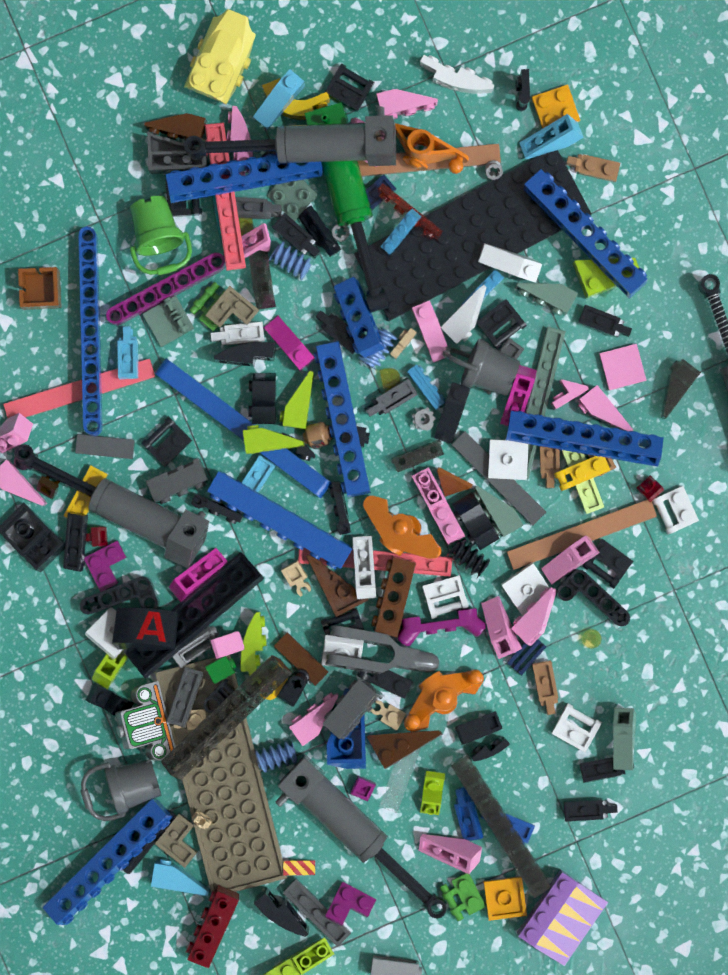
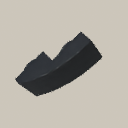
(304, 451)
(481, 753)

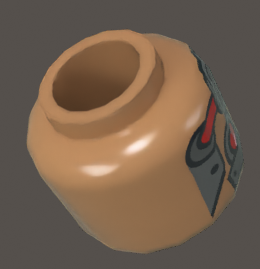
(317, 435)

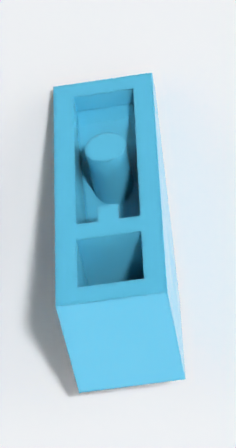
(279, 99)
(553, 137)
(172, 877)

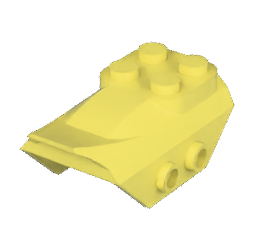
(222, 57)

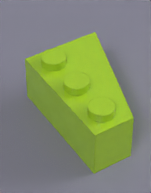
(593, 279)

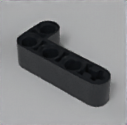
(117, 598)
(595, 600)

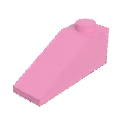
(430, 330)
(601, 408)
(15, 483)
(452, 851)

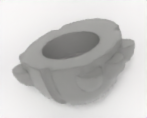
(428, 417)

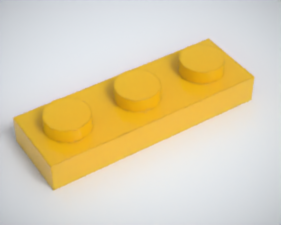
(80, 501)

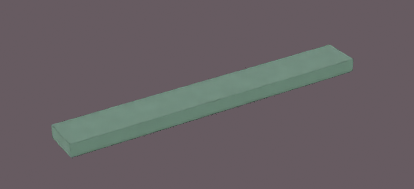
(544, 379)

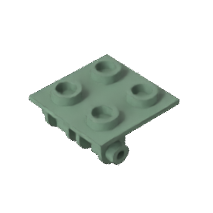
(293, 197)
(168, 321)

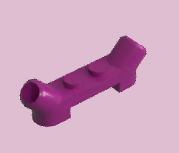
(466, 618)

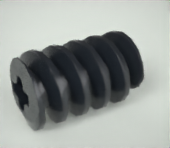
(469, 557)

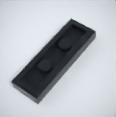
(75, 541)

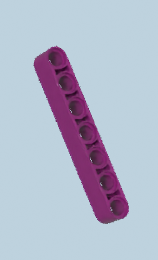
(176, 289)

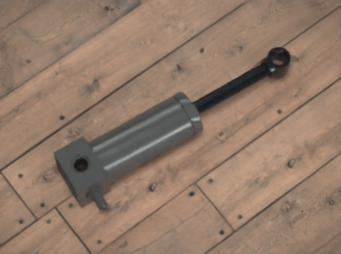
(317, 143)
(178, 534)
(347, 824)

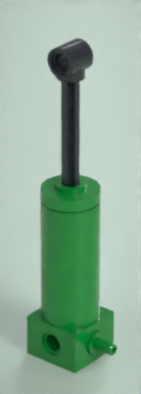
(350, 202)

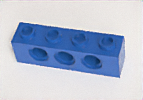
(372, 341)

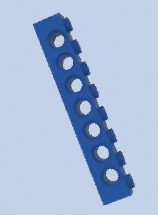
(543, 180)
(236, 182)
(333, 352)
(592, 445)
(56, 906)

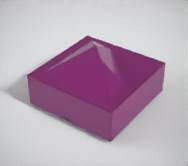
(363, 788)

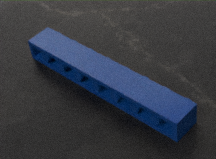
(279, 519)

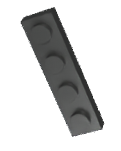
(316, 912)

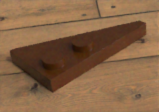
(337, 591)
(397, 746)

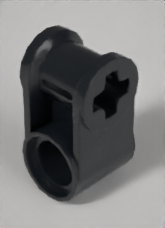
(293, 688)
(219, 694)

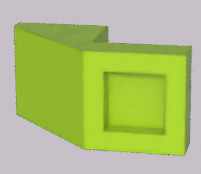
(432, 793)

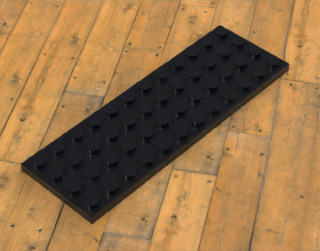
(491, 214)

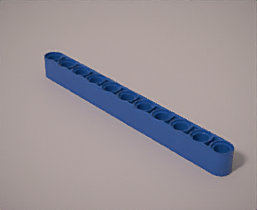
(86, 322)
(237, 423)

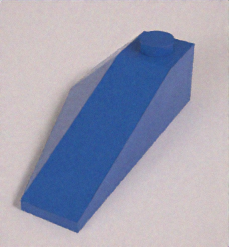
(348, 752)

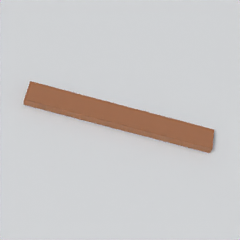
(477, 156)
(594, 529)

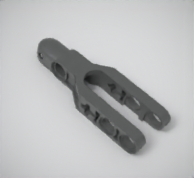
(403, 657)

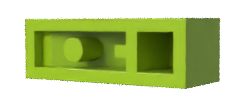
(298, 406)
(264, 440)
(109, 669)

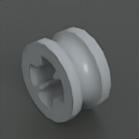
(495, 164)
(343, 237)

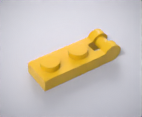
(582, 472)

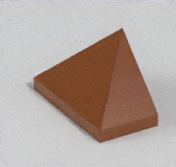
(451, 483)

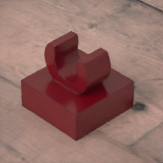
(650, 488)
(98, 536)

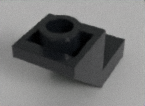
(108, 699)
(478, 728)

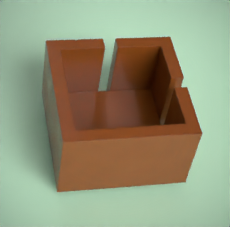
(42, 289)

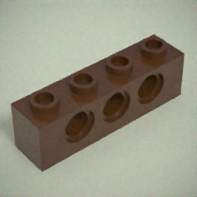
(392, 625)

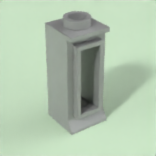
(196, 646)
(394, 966)

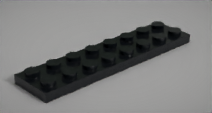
(202, 609)

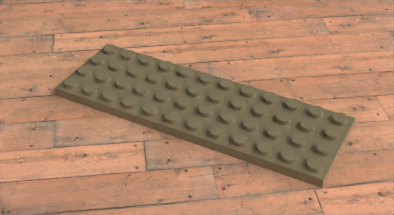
(227, 786)

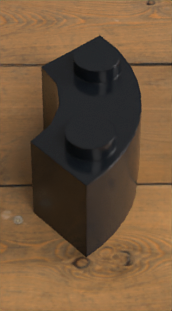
(263, 398)
(475, 521)

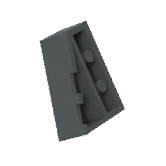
(170, 155)
(178, 481)
(351, 708)

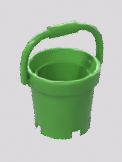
(156, 233)

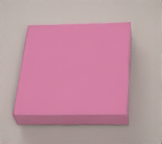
(622, 367)

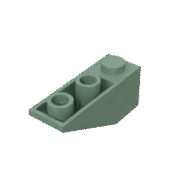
(553, 295)
(503, 515)
(624, 738)

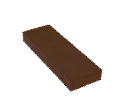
(301, 658)

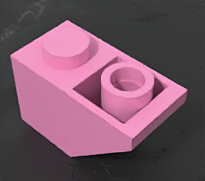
(14, 432)

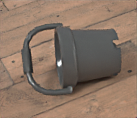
(486, 367)
(128, 786)

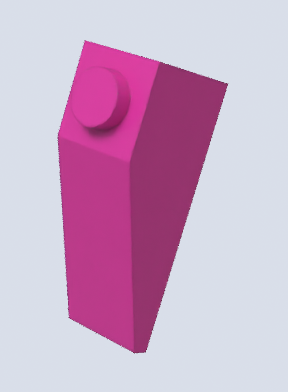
(289, 343)
(519, 392)
(197, 574)

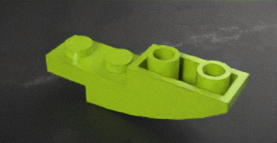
(253, 642)
(303, 959)

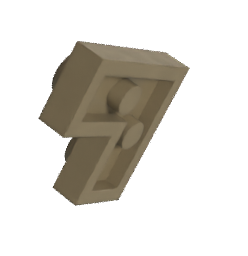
(230, 303)
(172, 841)

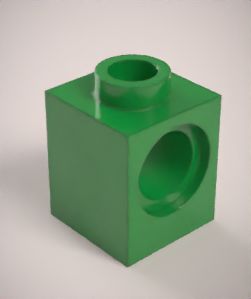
(221, 669)

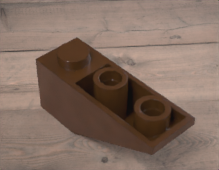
(178, 126)

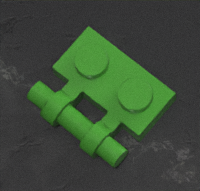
(199, 304)
(468, 894)

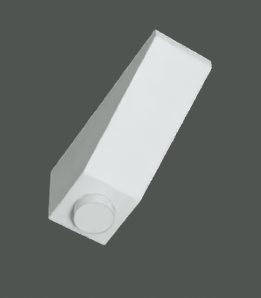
(510, 262)
(465, 318)
(364, 567)

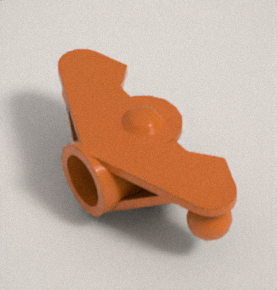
(420, 159)
(400, 531)
(440, 695)

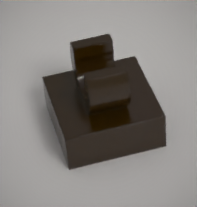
(47, 487)

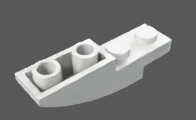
(463, 81)

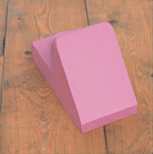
(256, 240)
(572, 390)
(227, 644)

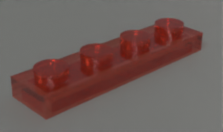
(403, 207)

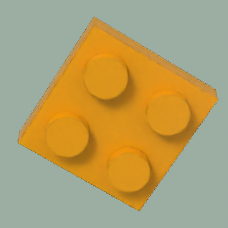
(554, 105)
(505, 898)

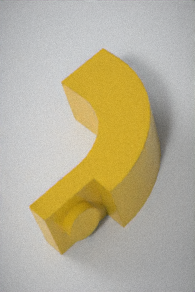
(299, 107)

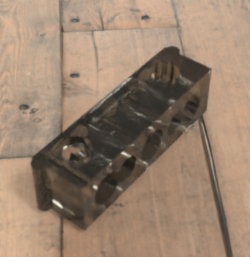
(417, 456)

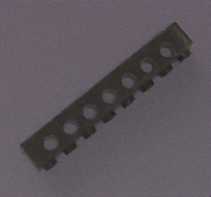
(226, 717)
(501, 825)

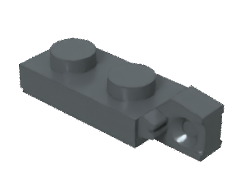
(257, 208)

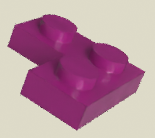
(100, 563)
(346, 899)

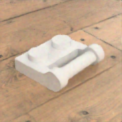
(681, 508)
(444, 590)
(572, 733)

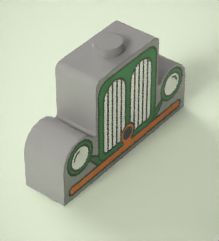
(146, 722)

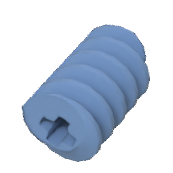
(291, 260)
(372, 360)
(276, 756)

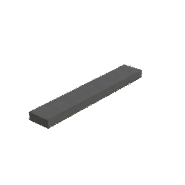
(506, 487)

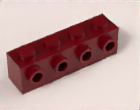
(213, 926)

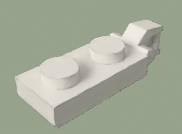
(239, 334)

